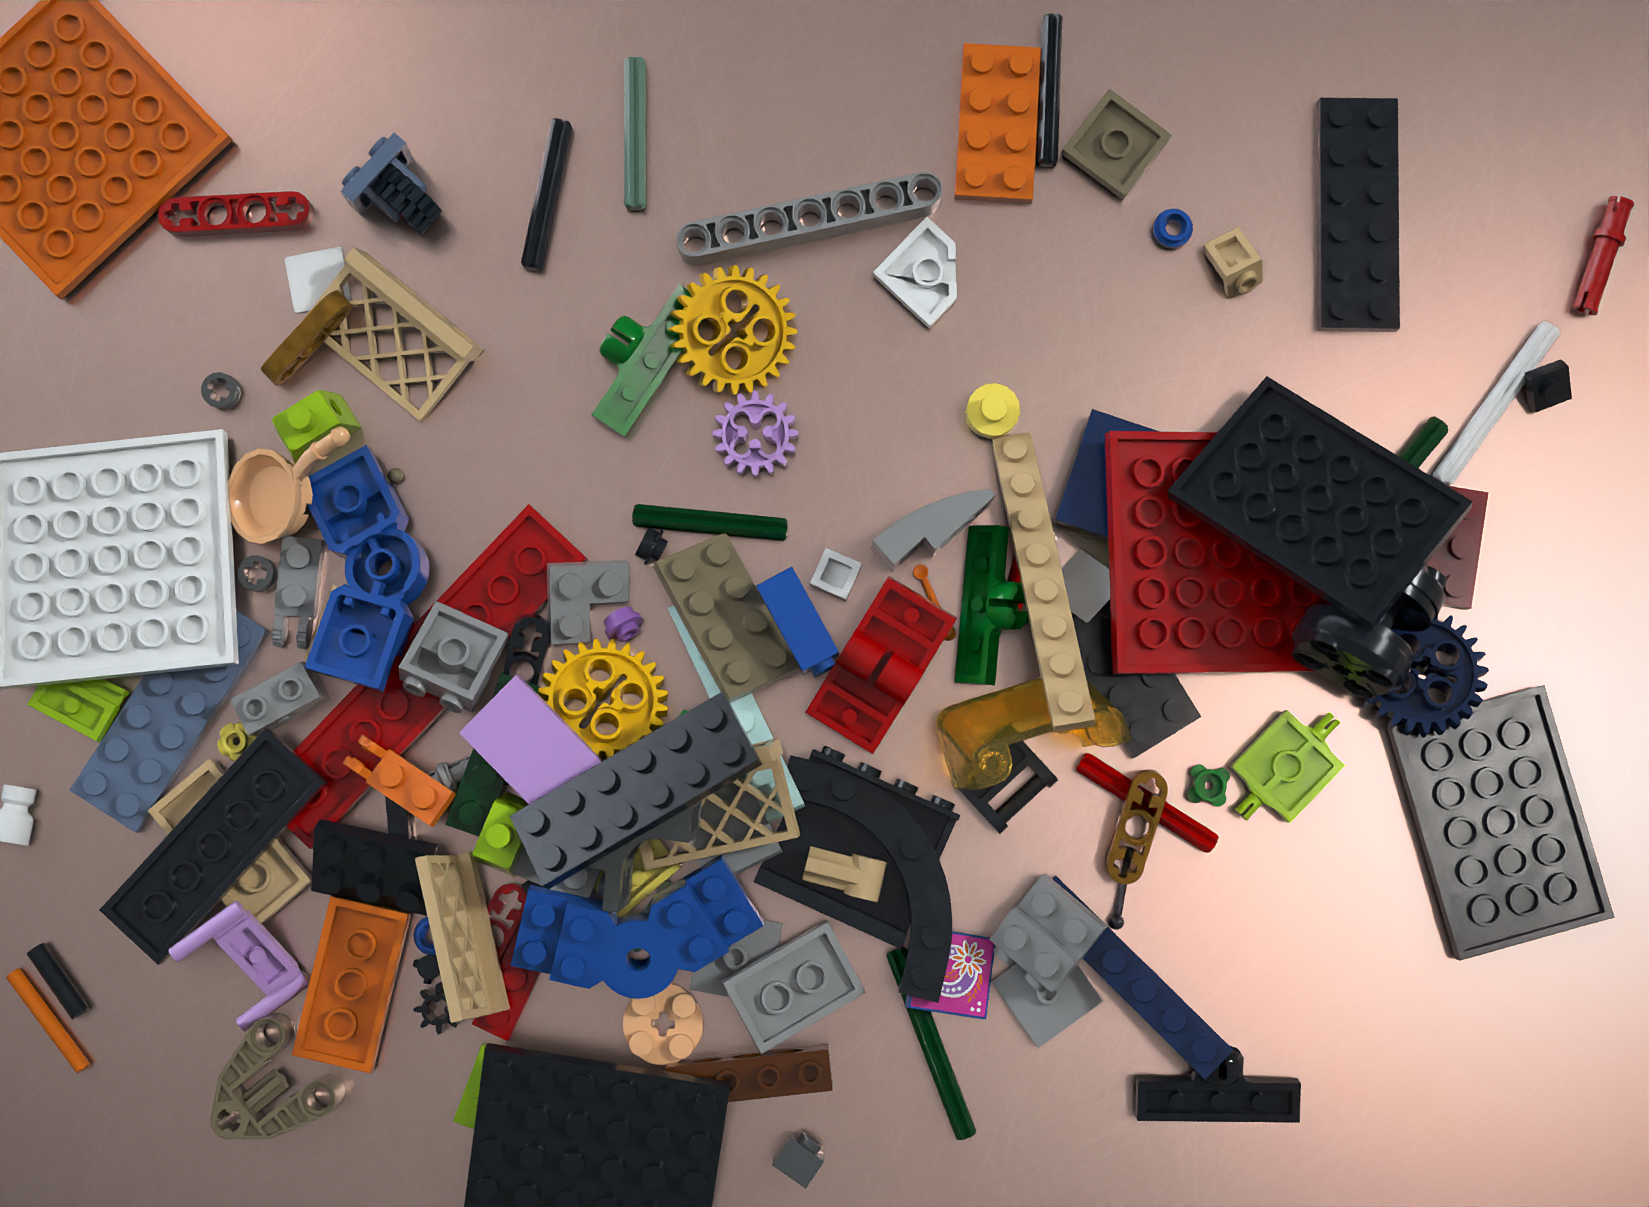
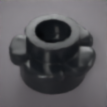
(651, 546)

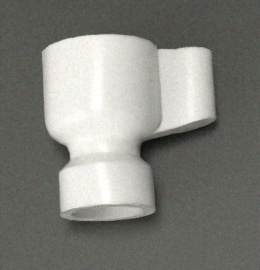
(15, 820)

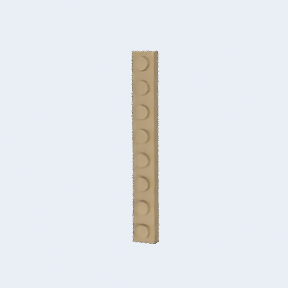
(1043, 583)

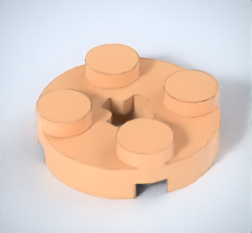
(678, 1041)

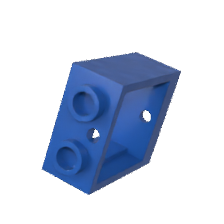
(799, 622)

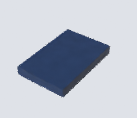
(1085, 493)

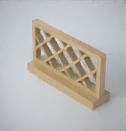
(418, 313)
(769, 754)
(462, 936)

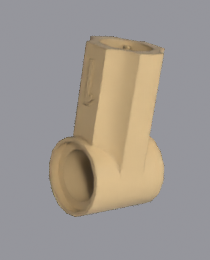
(853, 874)

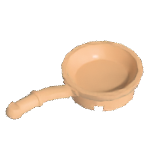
(272, 493)

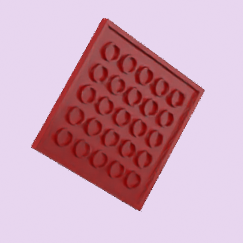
(1179, 586)

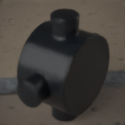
(427, 968)

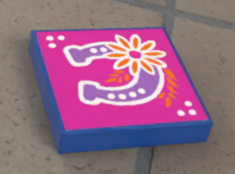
(966, 979)

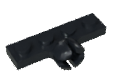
(1220, 1097)

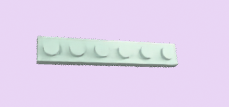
(751, 720)

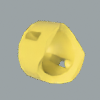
(992, 411)

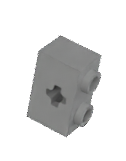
(279, 699)

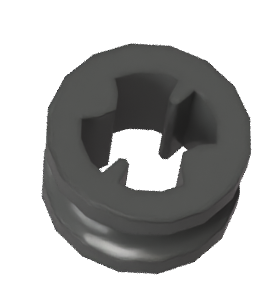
(209, 395)
(252, 563)

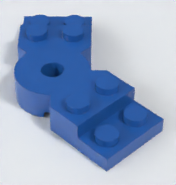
(370, 616)
(684, 930)

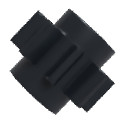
(429, 1006)

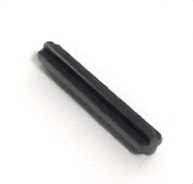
(1049, 90)
(546, 194)

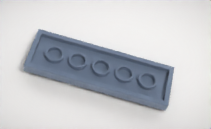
(160, 733)

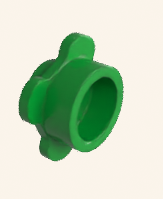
(1216, 794)

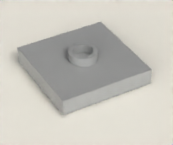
(739, 956)
(1045, 1012)

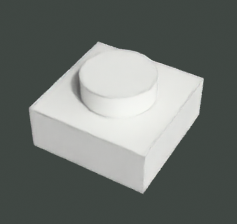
(835, 574)

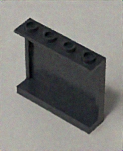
(835, 832)

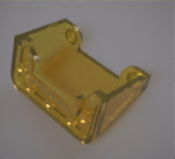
(980, 729)

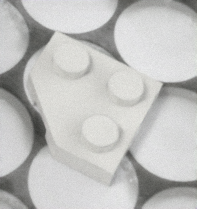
(922, 272)

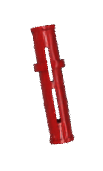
(1607, 242)

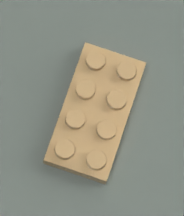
(269, 881)

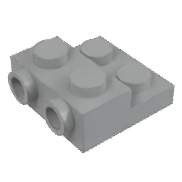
(452, 658)
(1047, 934)

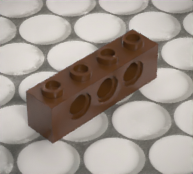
(766, 1074)

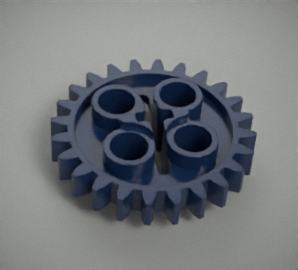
(1415, 705)

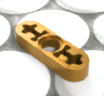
(306, 337)
(1118, 851)

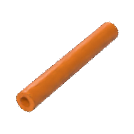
(48, 1020)

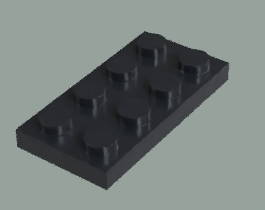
(1150, 703)

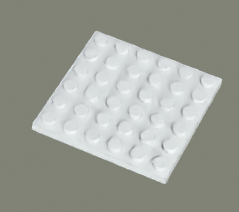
(116, 560)

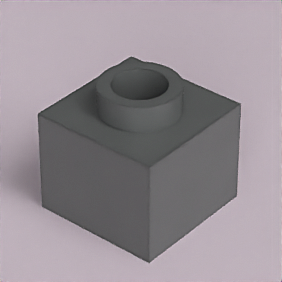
(799, 1158)

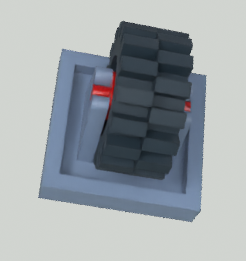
(390, 186)

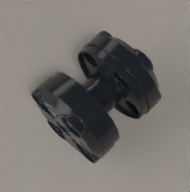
(1363, 658)

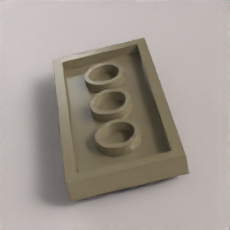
(726, 617)

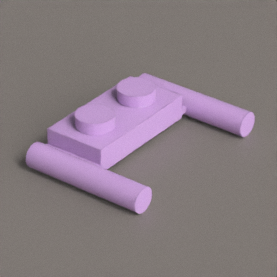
(254, 953)

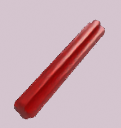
(1170, 818)

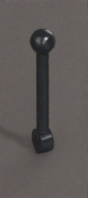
(1117, 921)

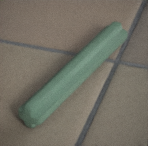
(635, 133)

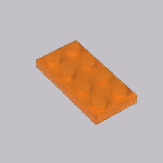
(997, 123)
(351, 984)

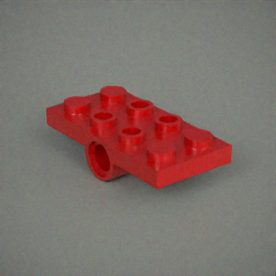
(881, 664)

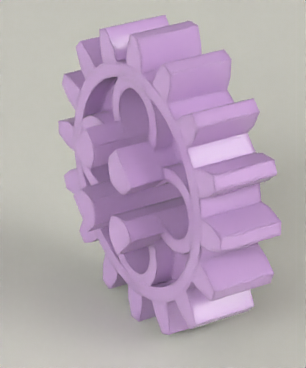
(778, 434)

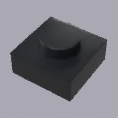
(1548, 385)

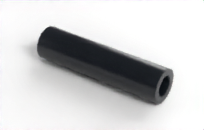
(57, 981)

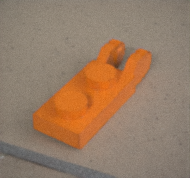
(403, 783)

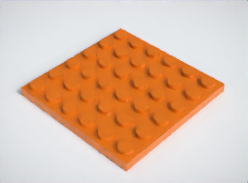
(88, 138)

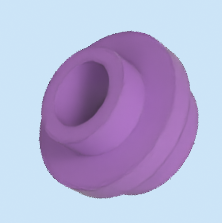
(623, 624)

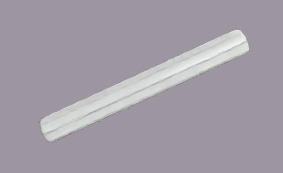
(1496, 403)

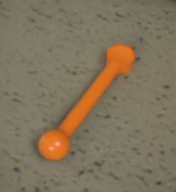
(920, 573)

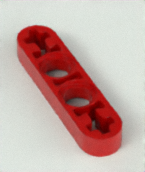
(236, 208)

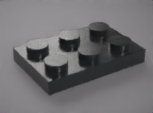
(368, 866)

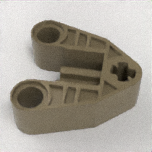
(248, 1060)

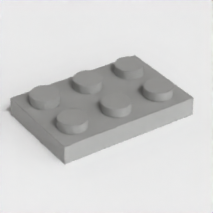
(793, 986)

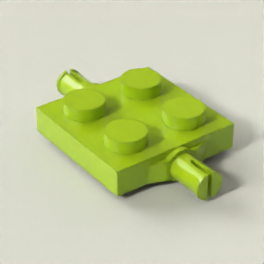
(1287, 766)

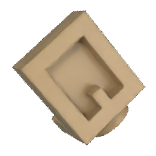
(1235, 262)

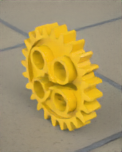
(756, 356)
(574, 682)

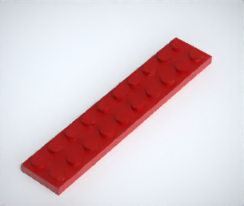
(495, 589)

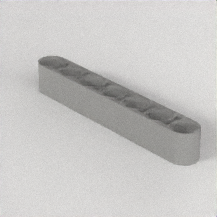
(824, 205)

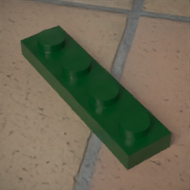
(479, 786)

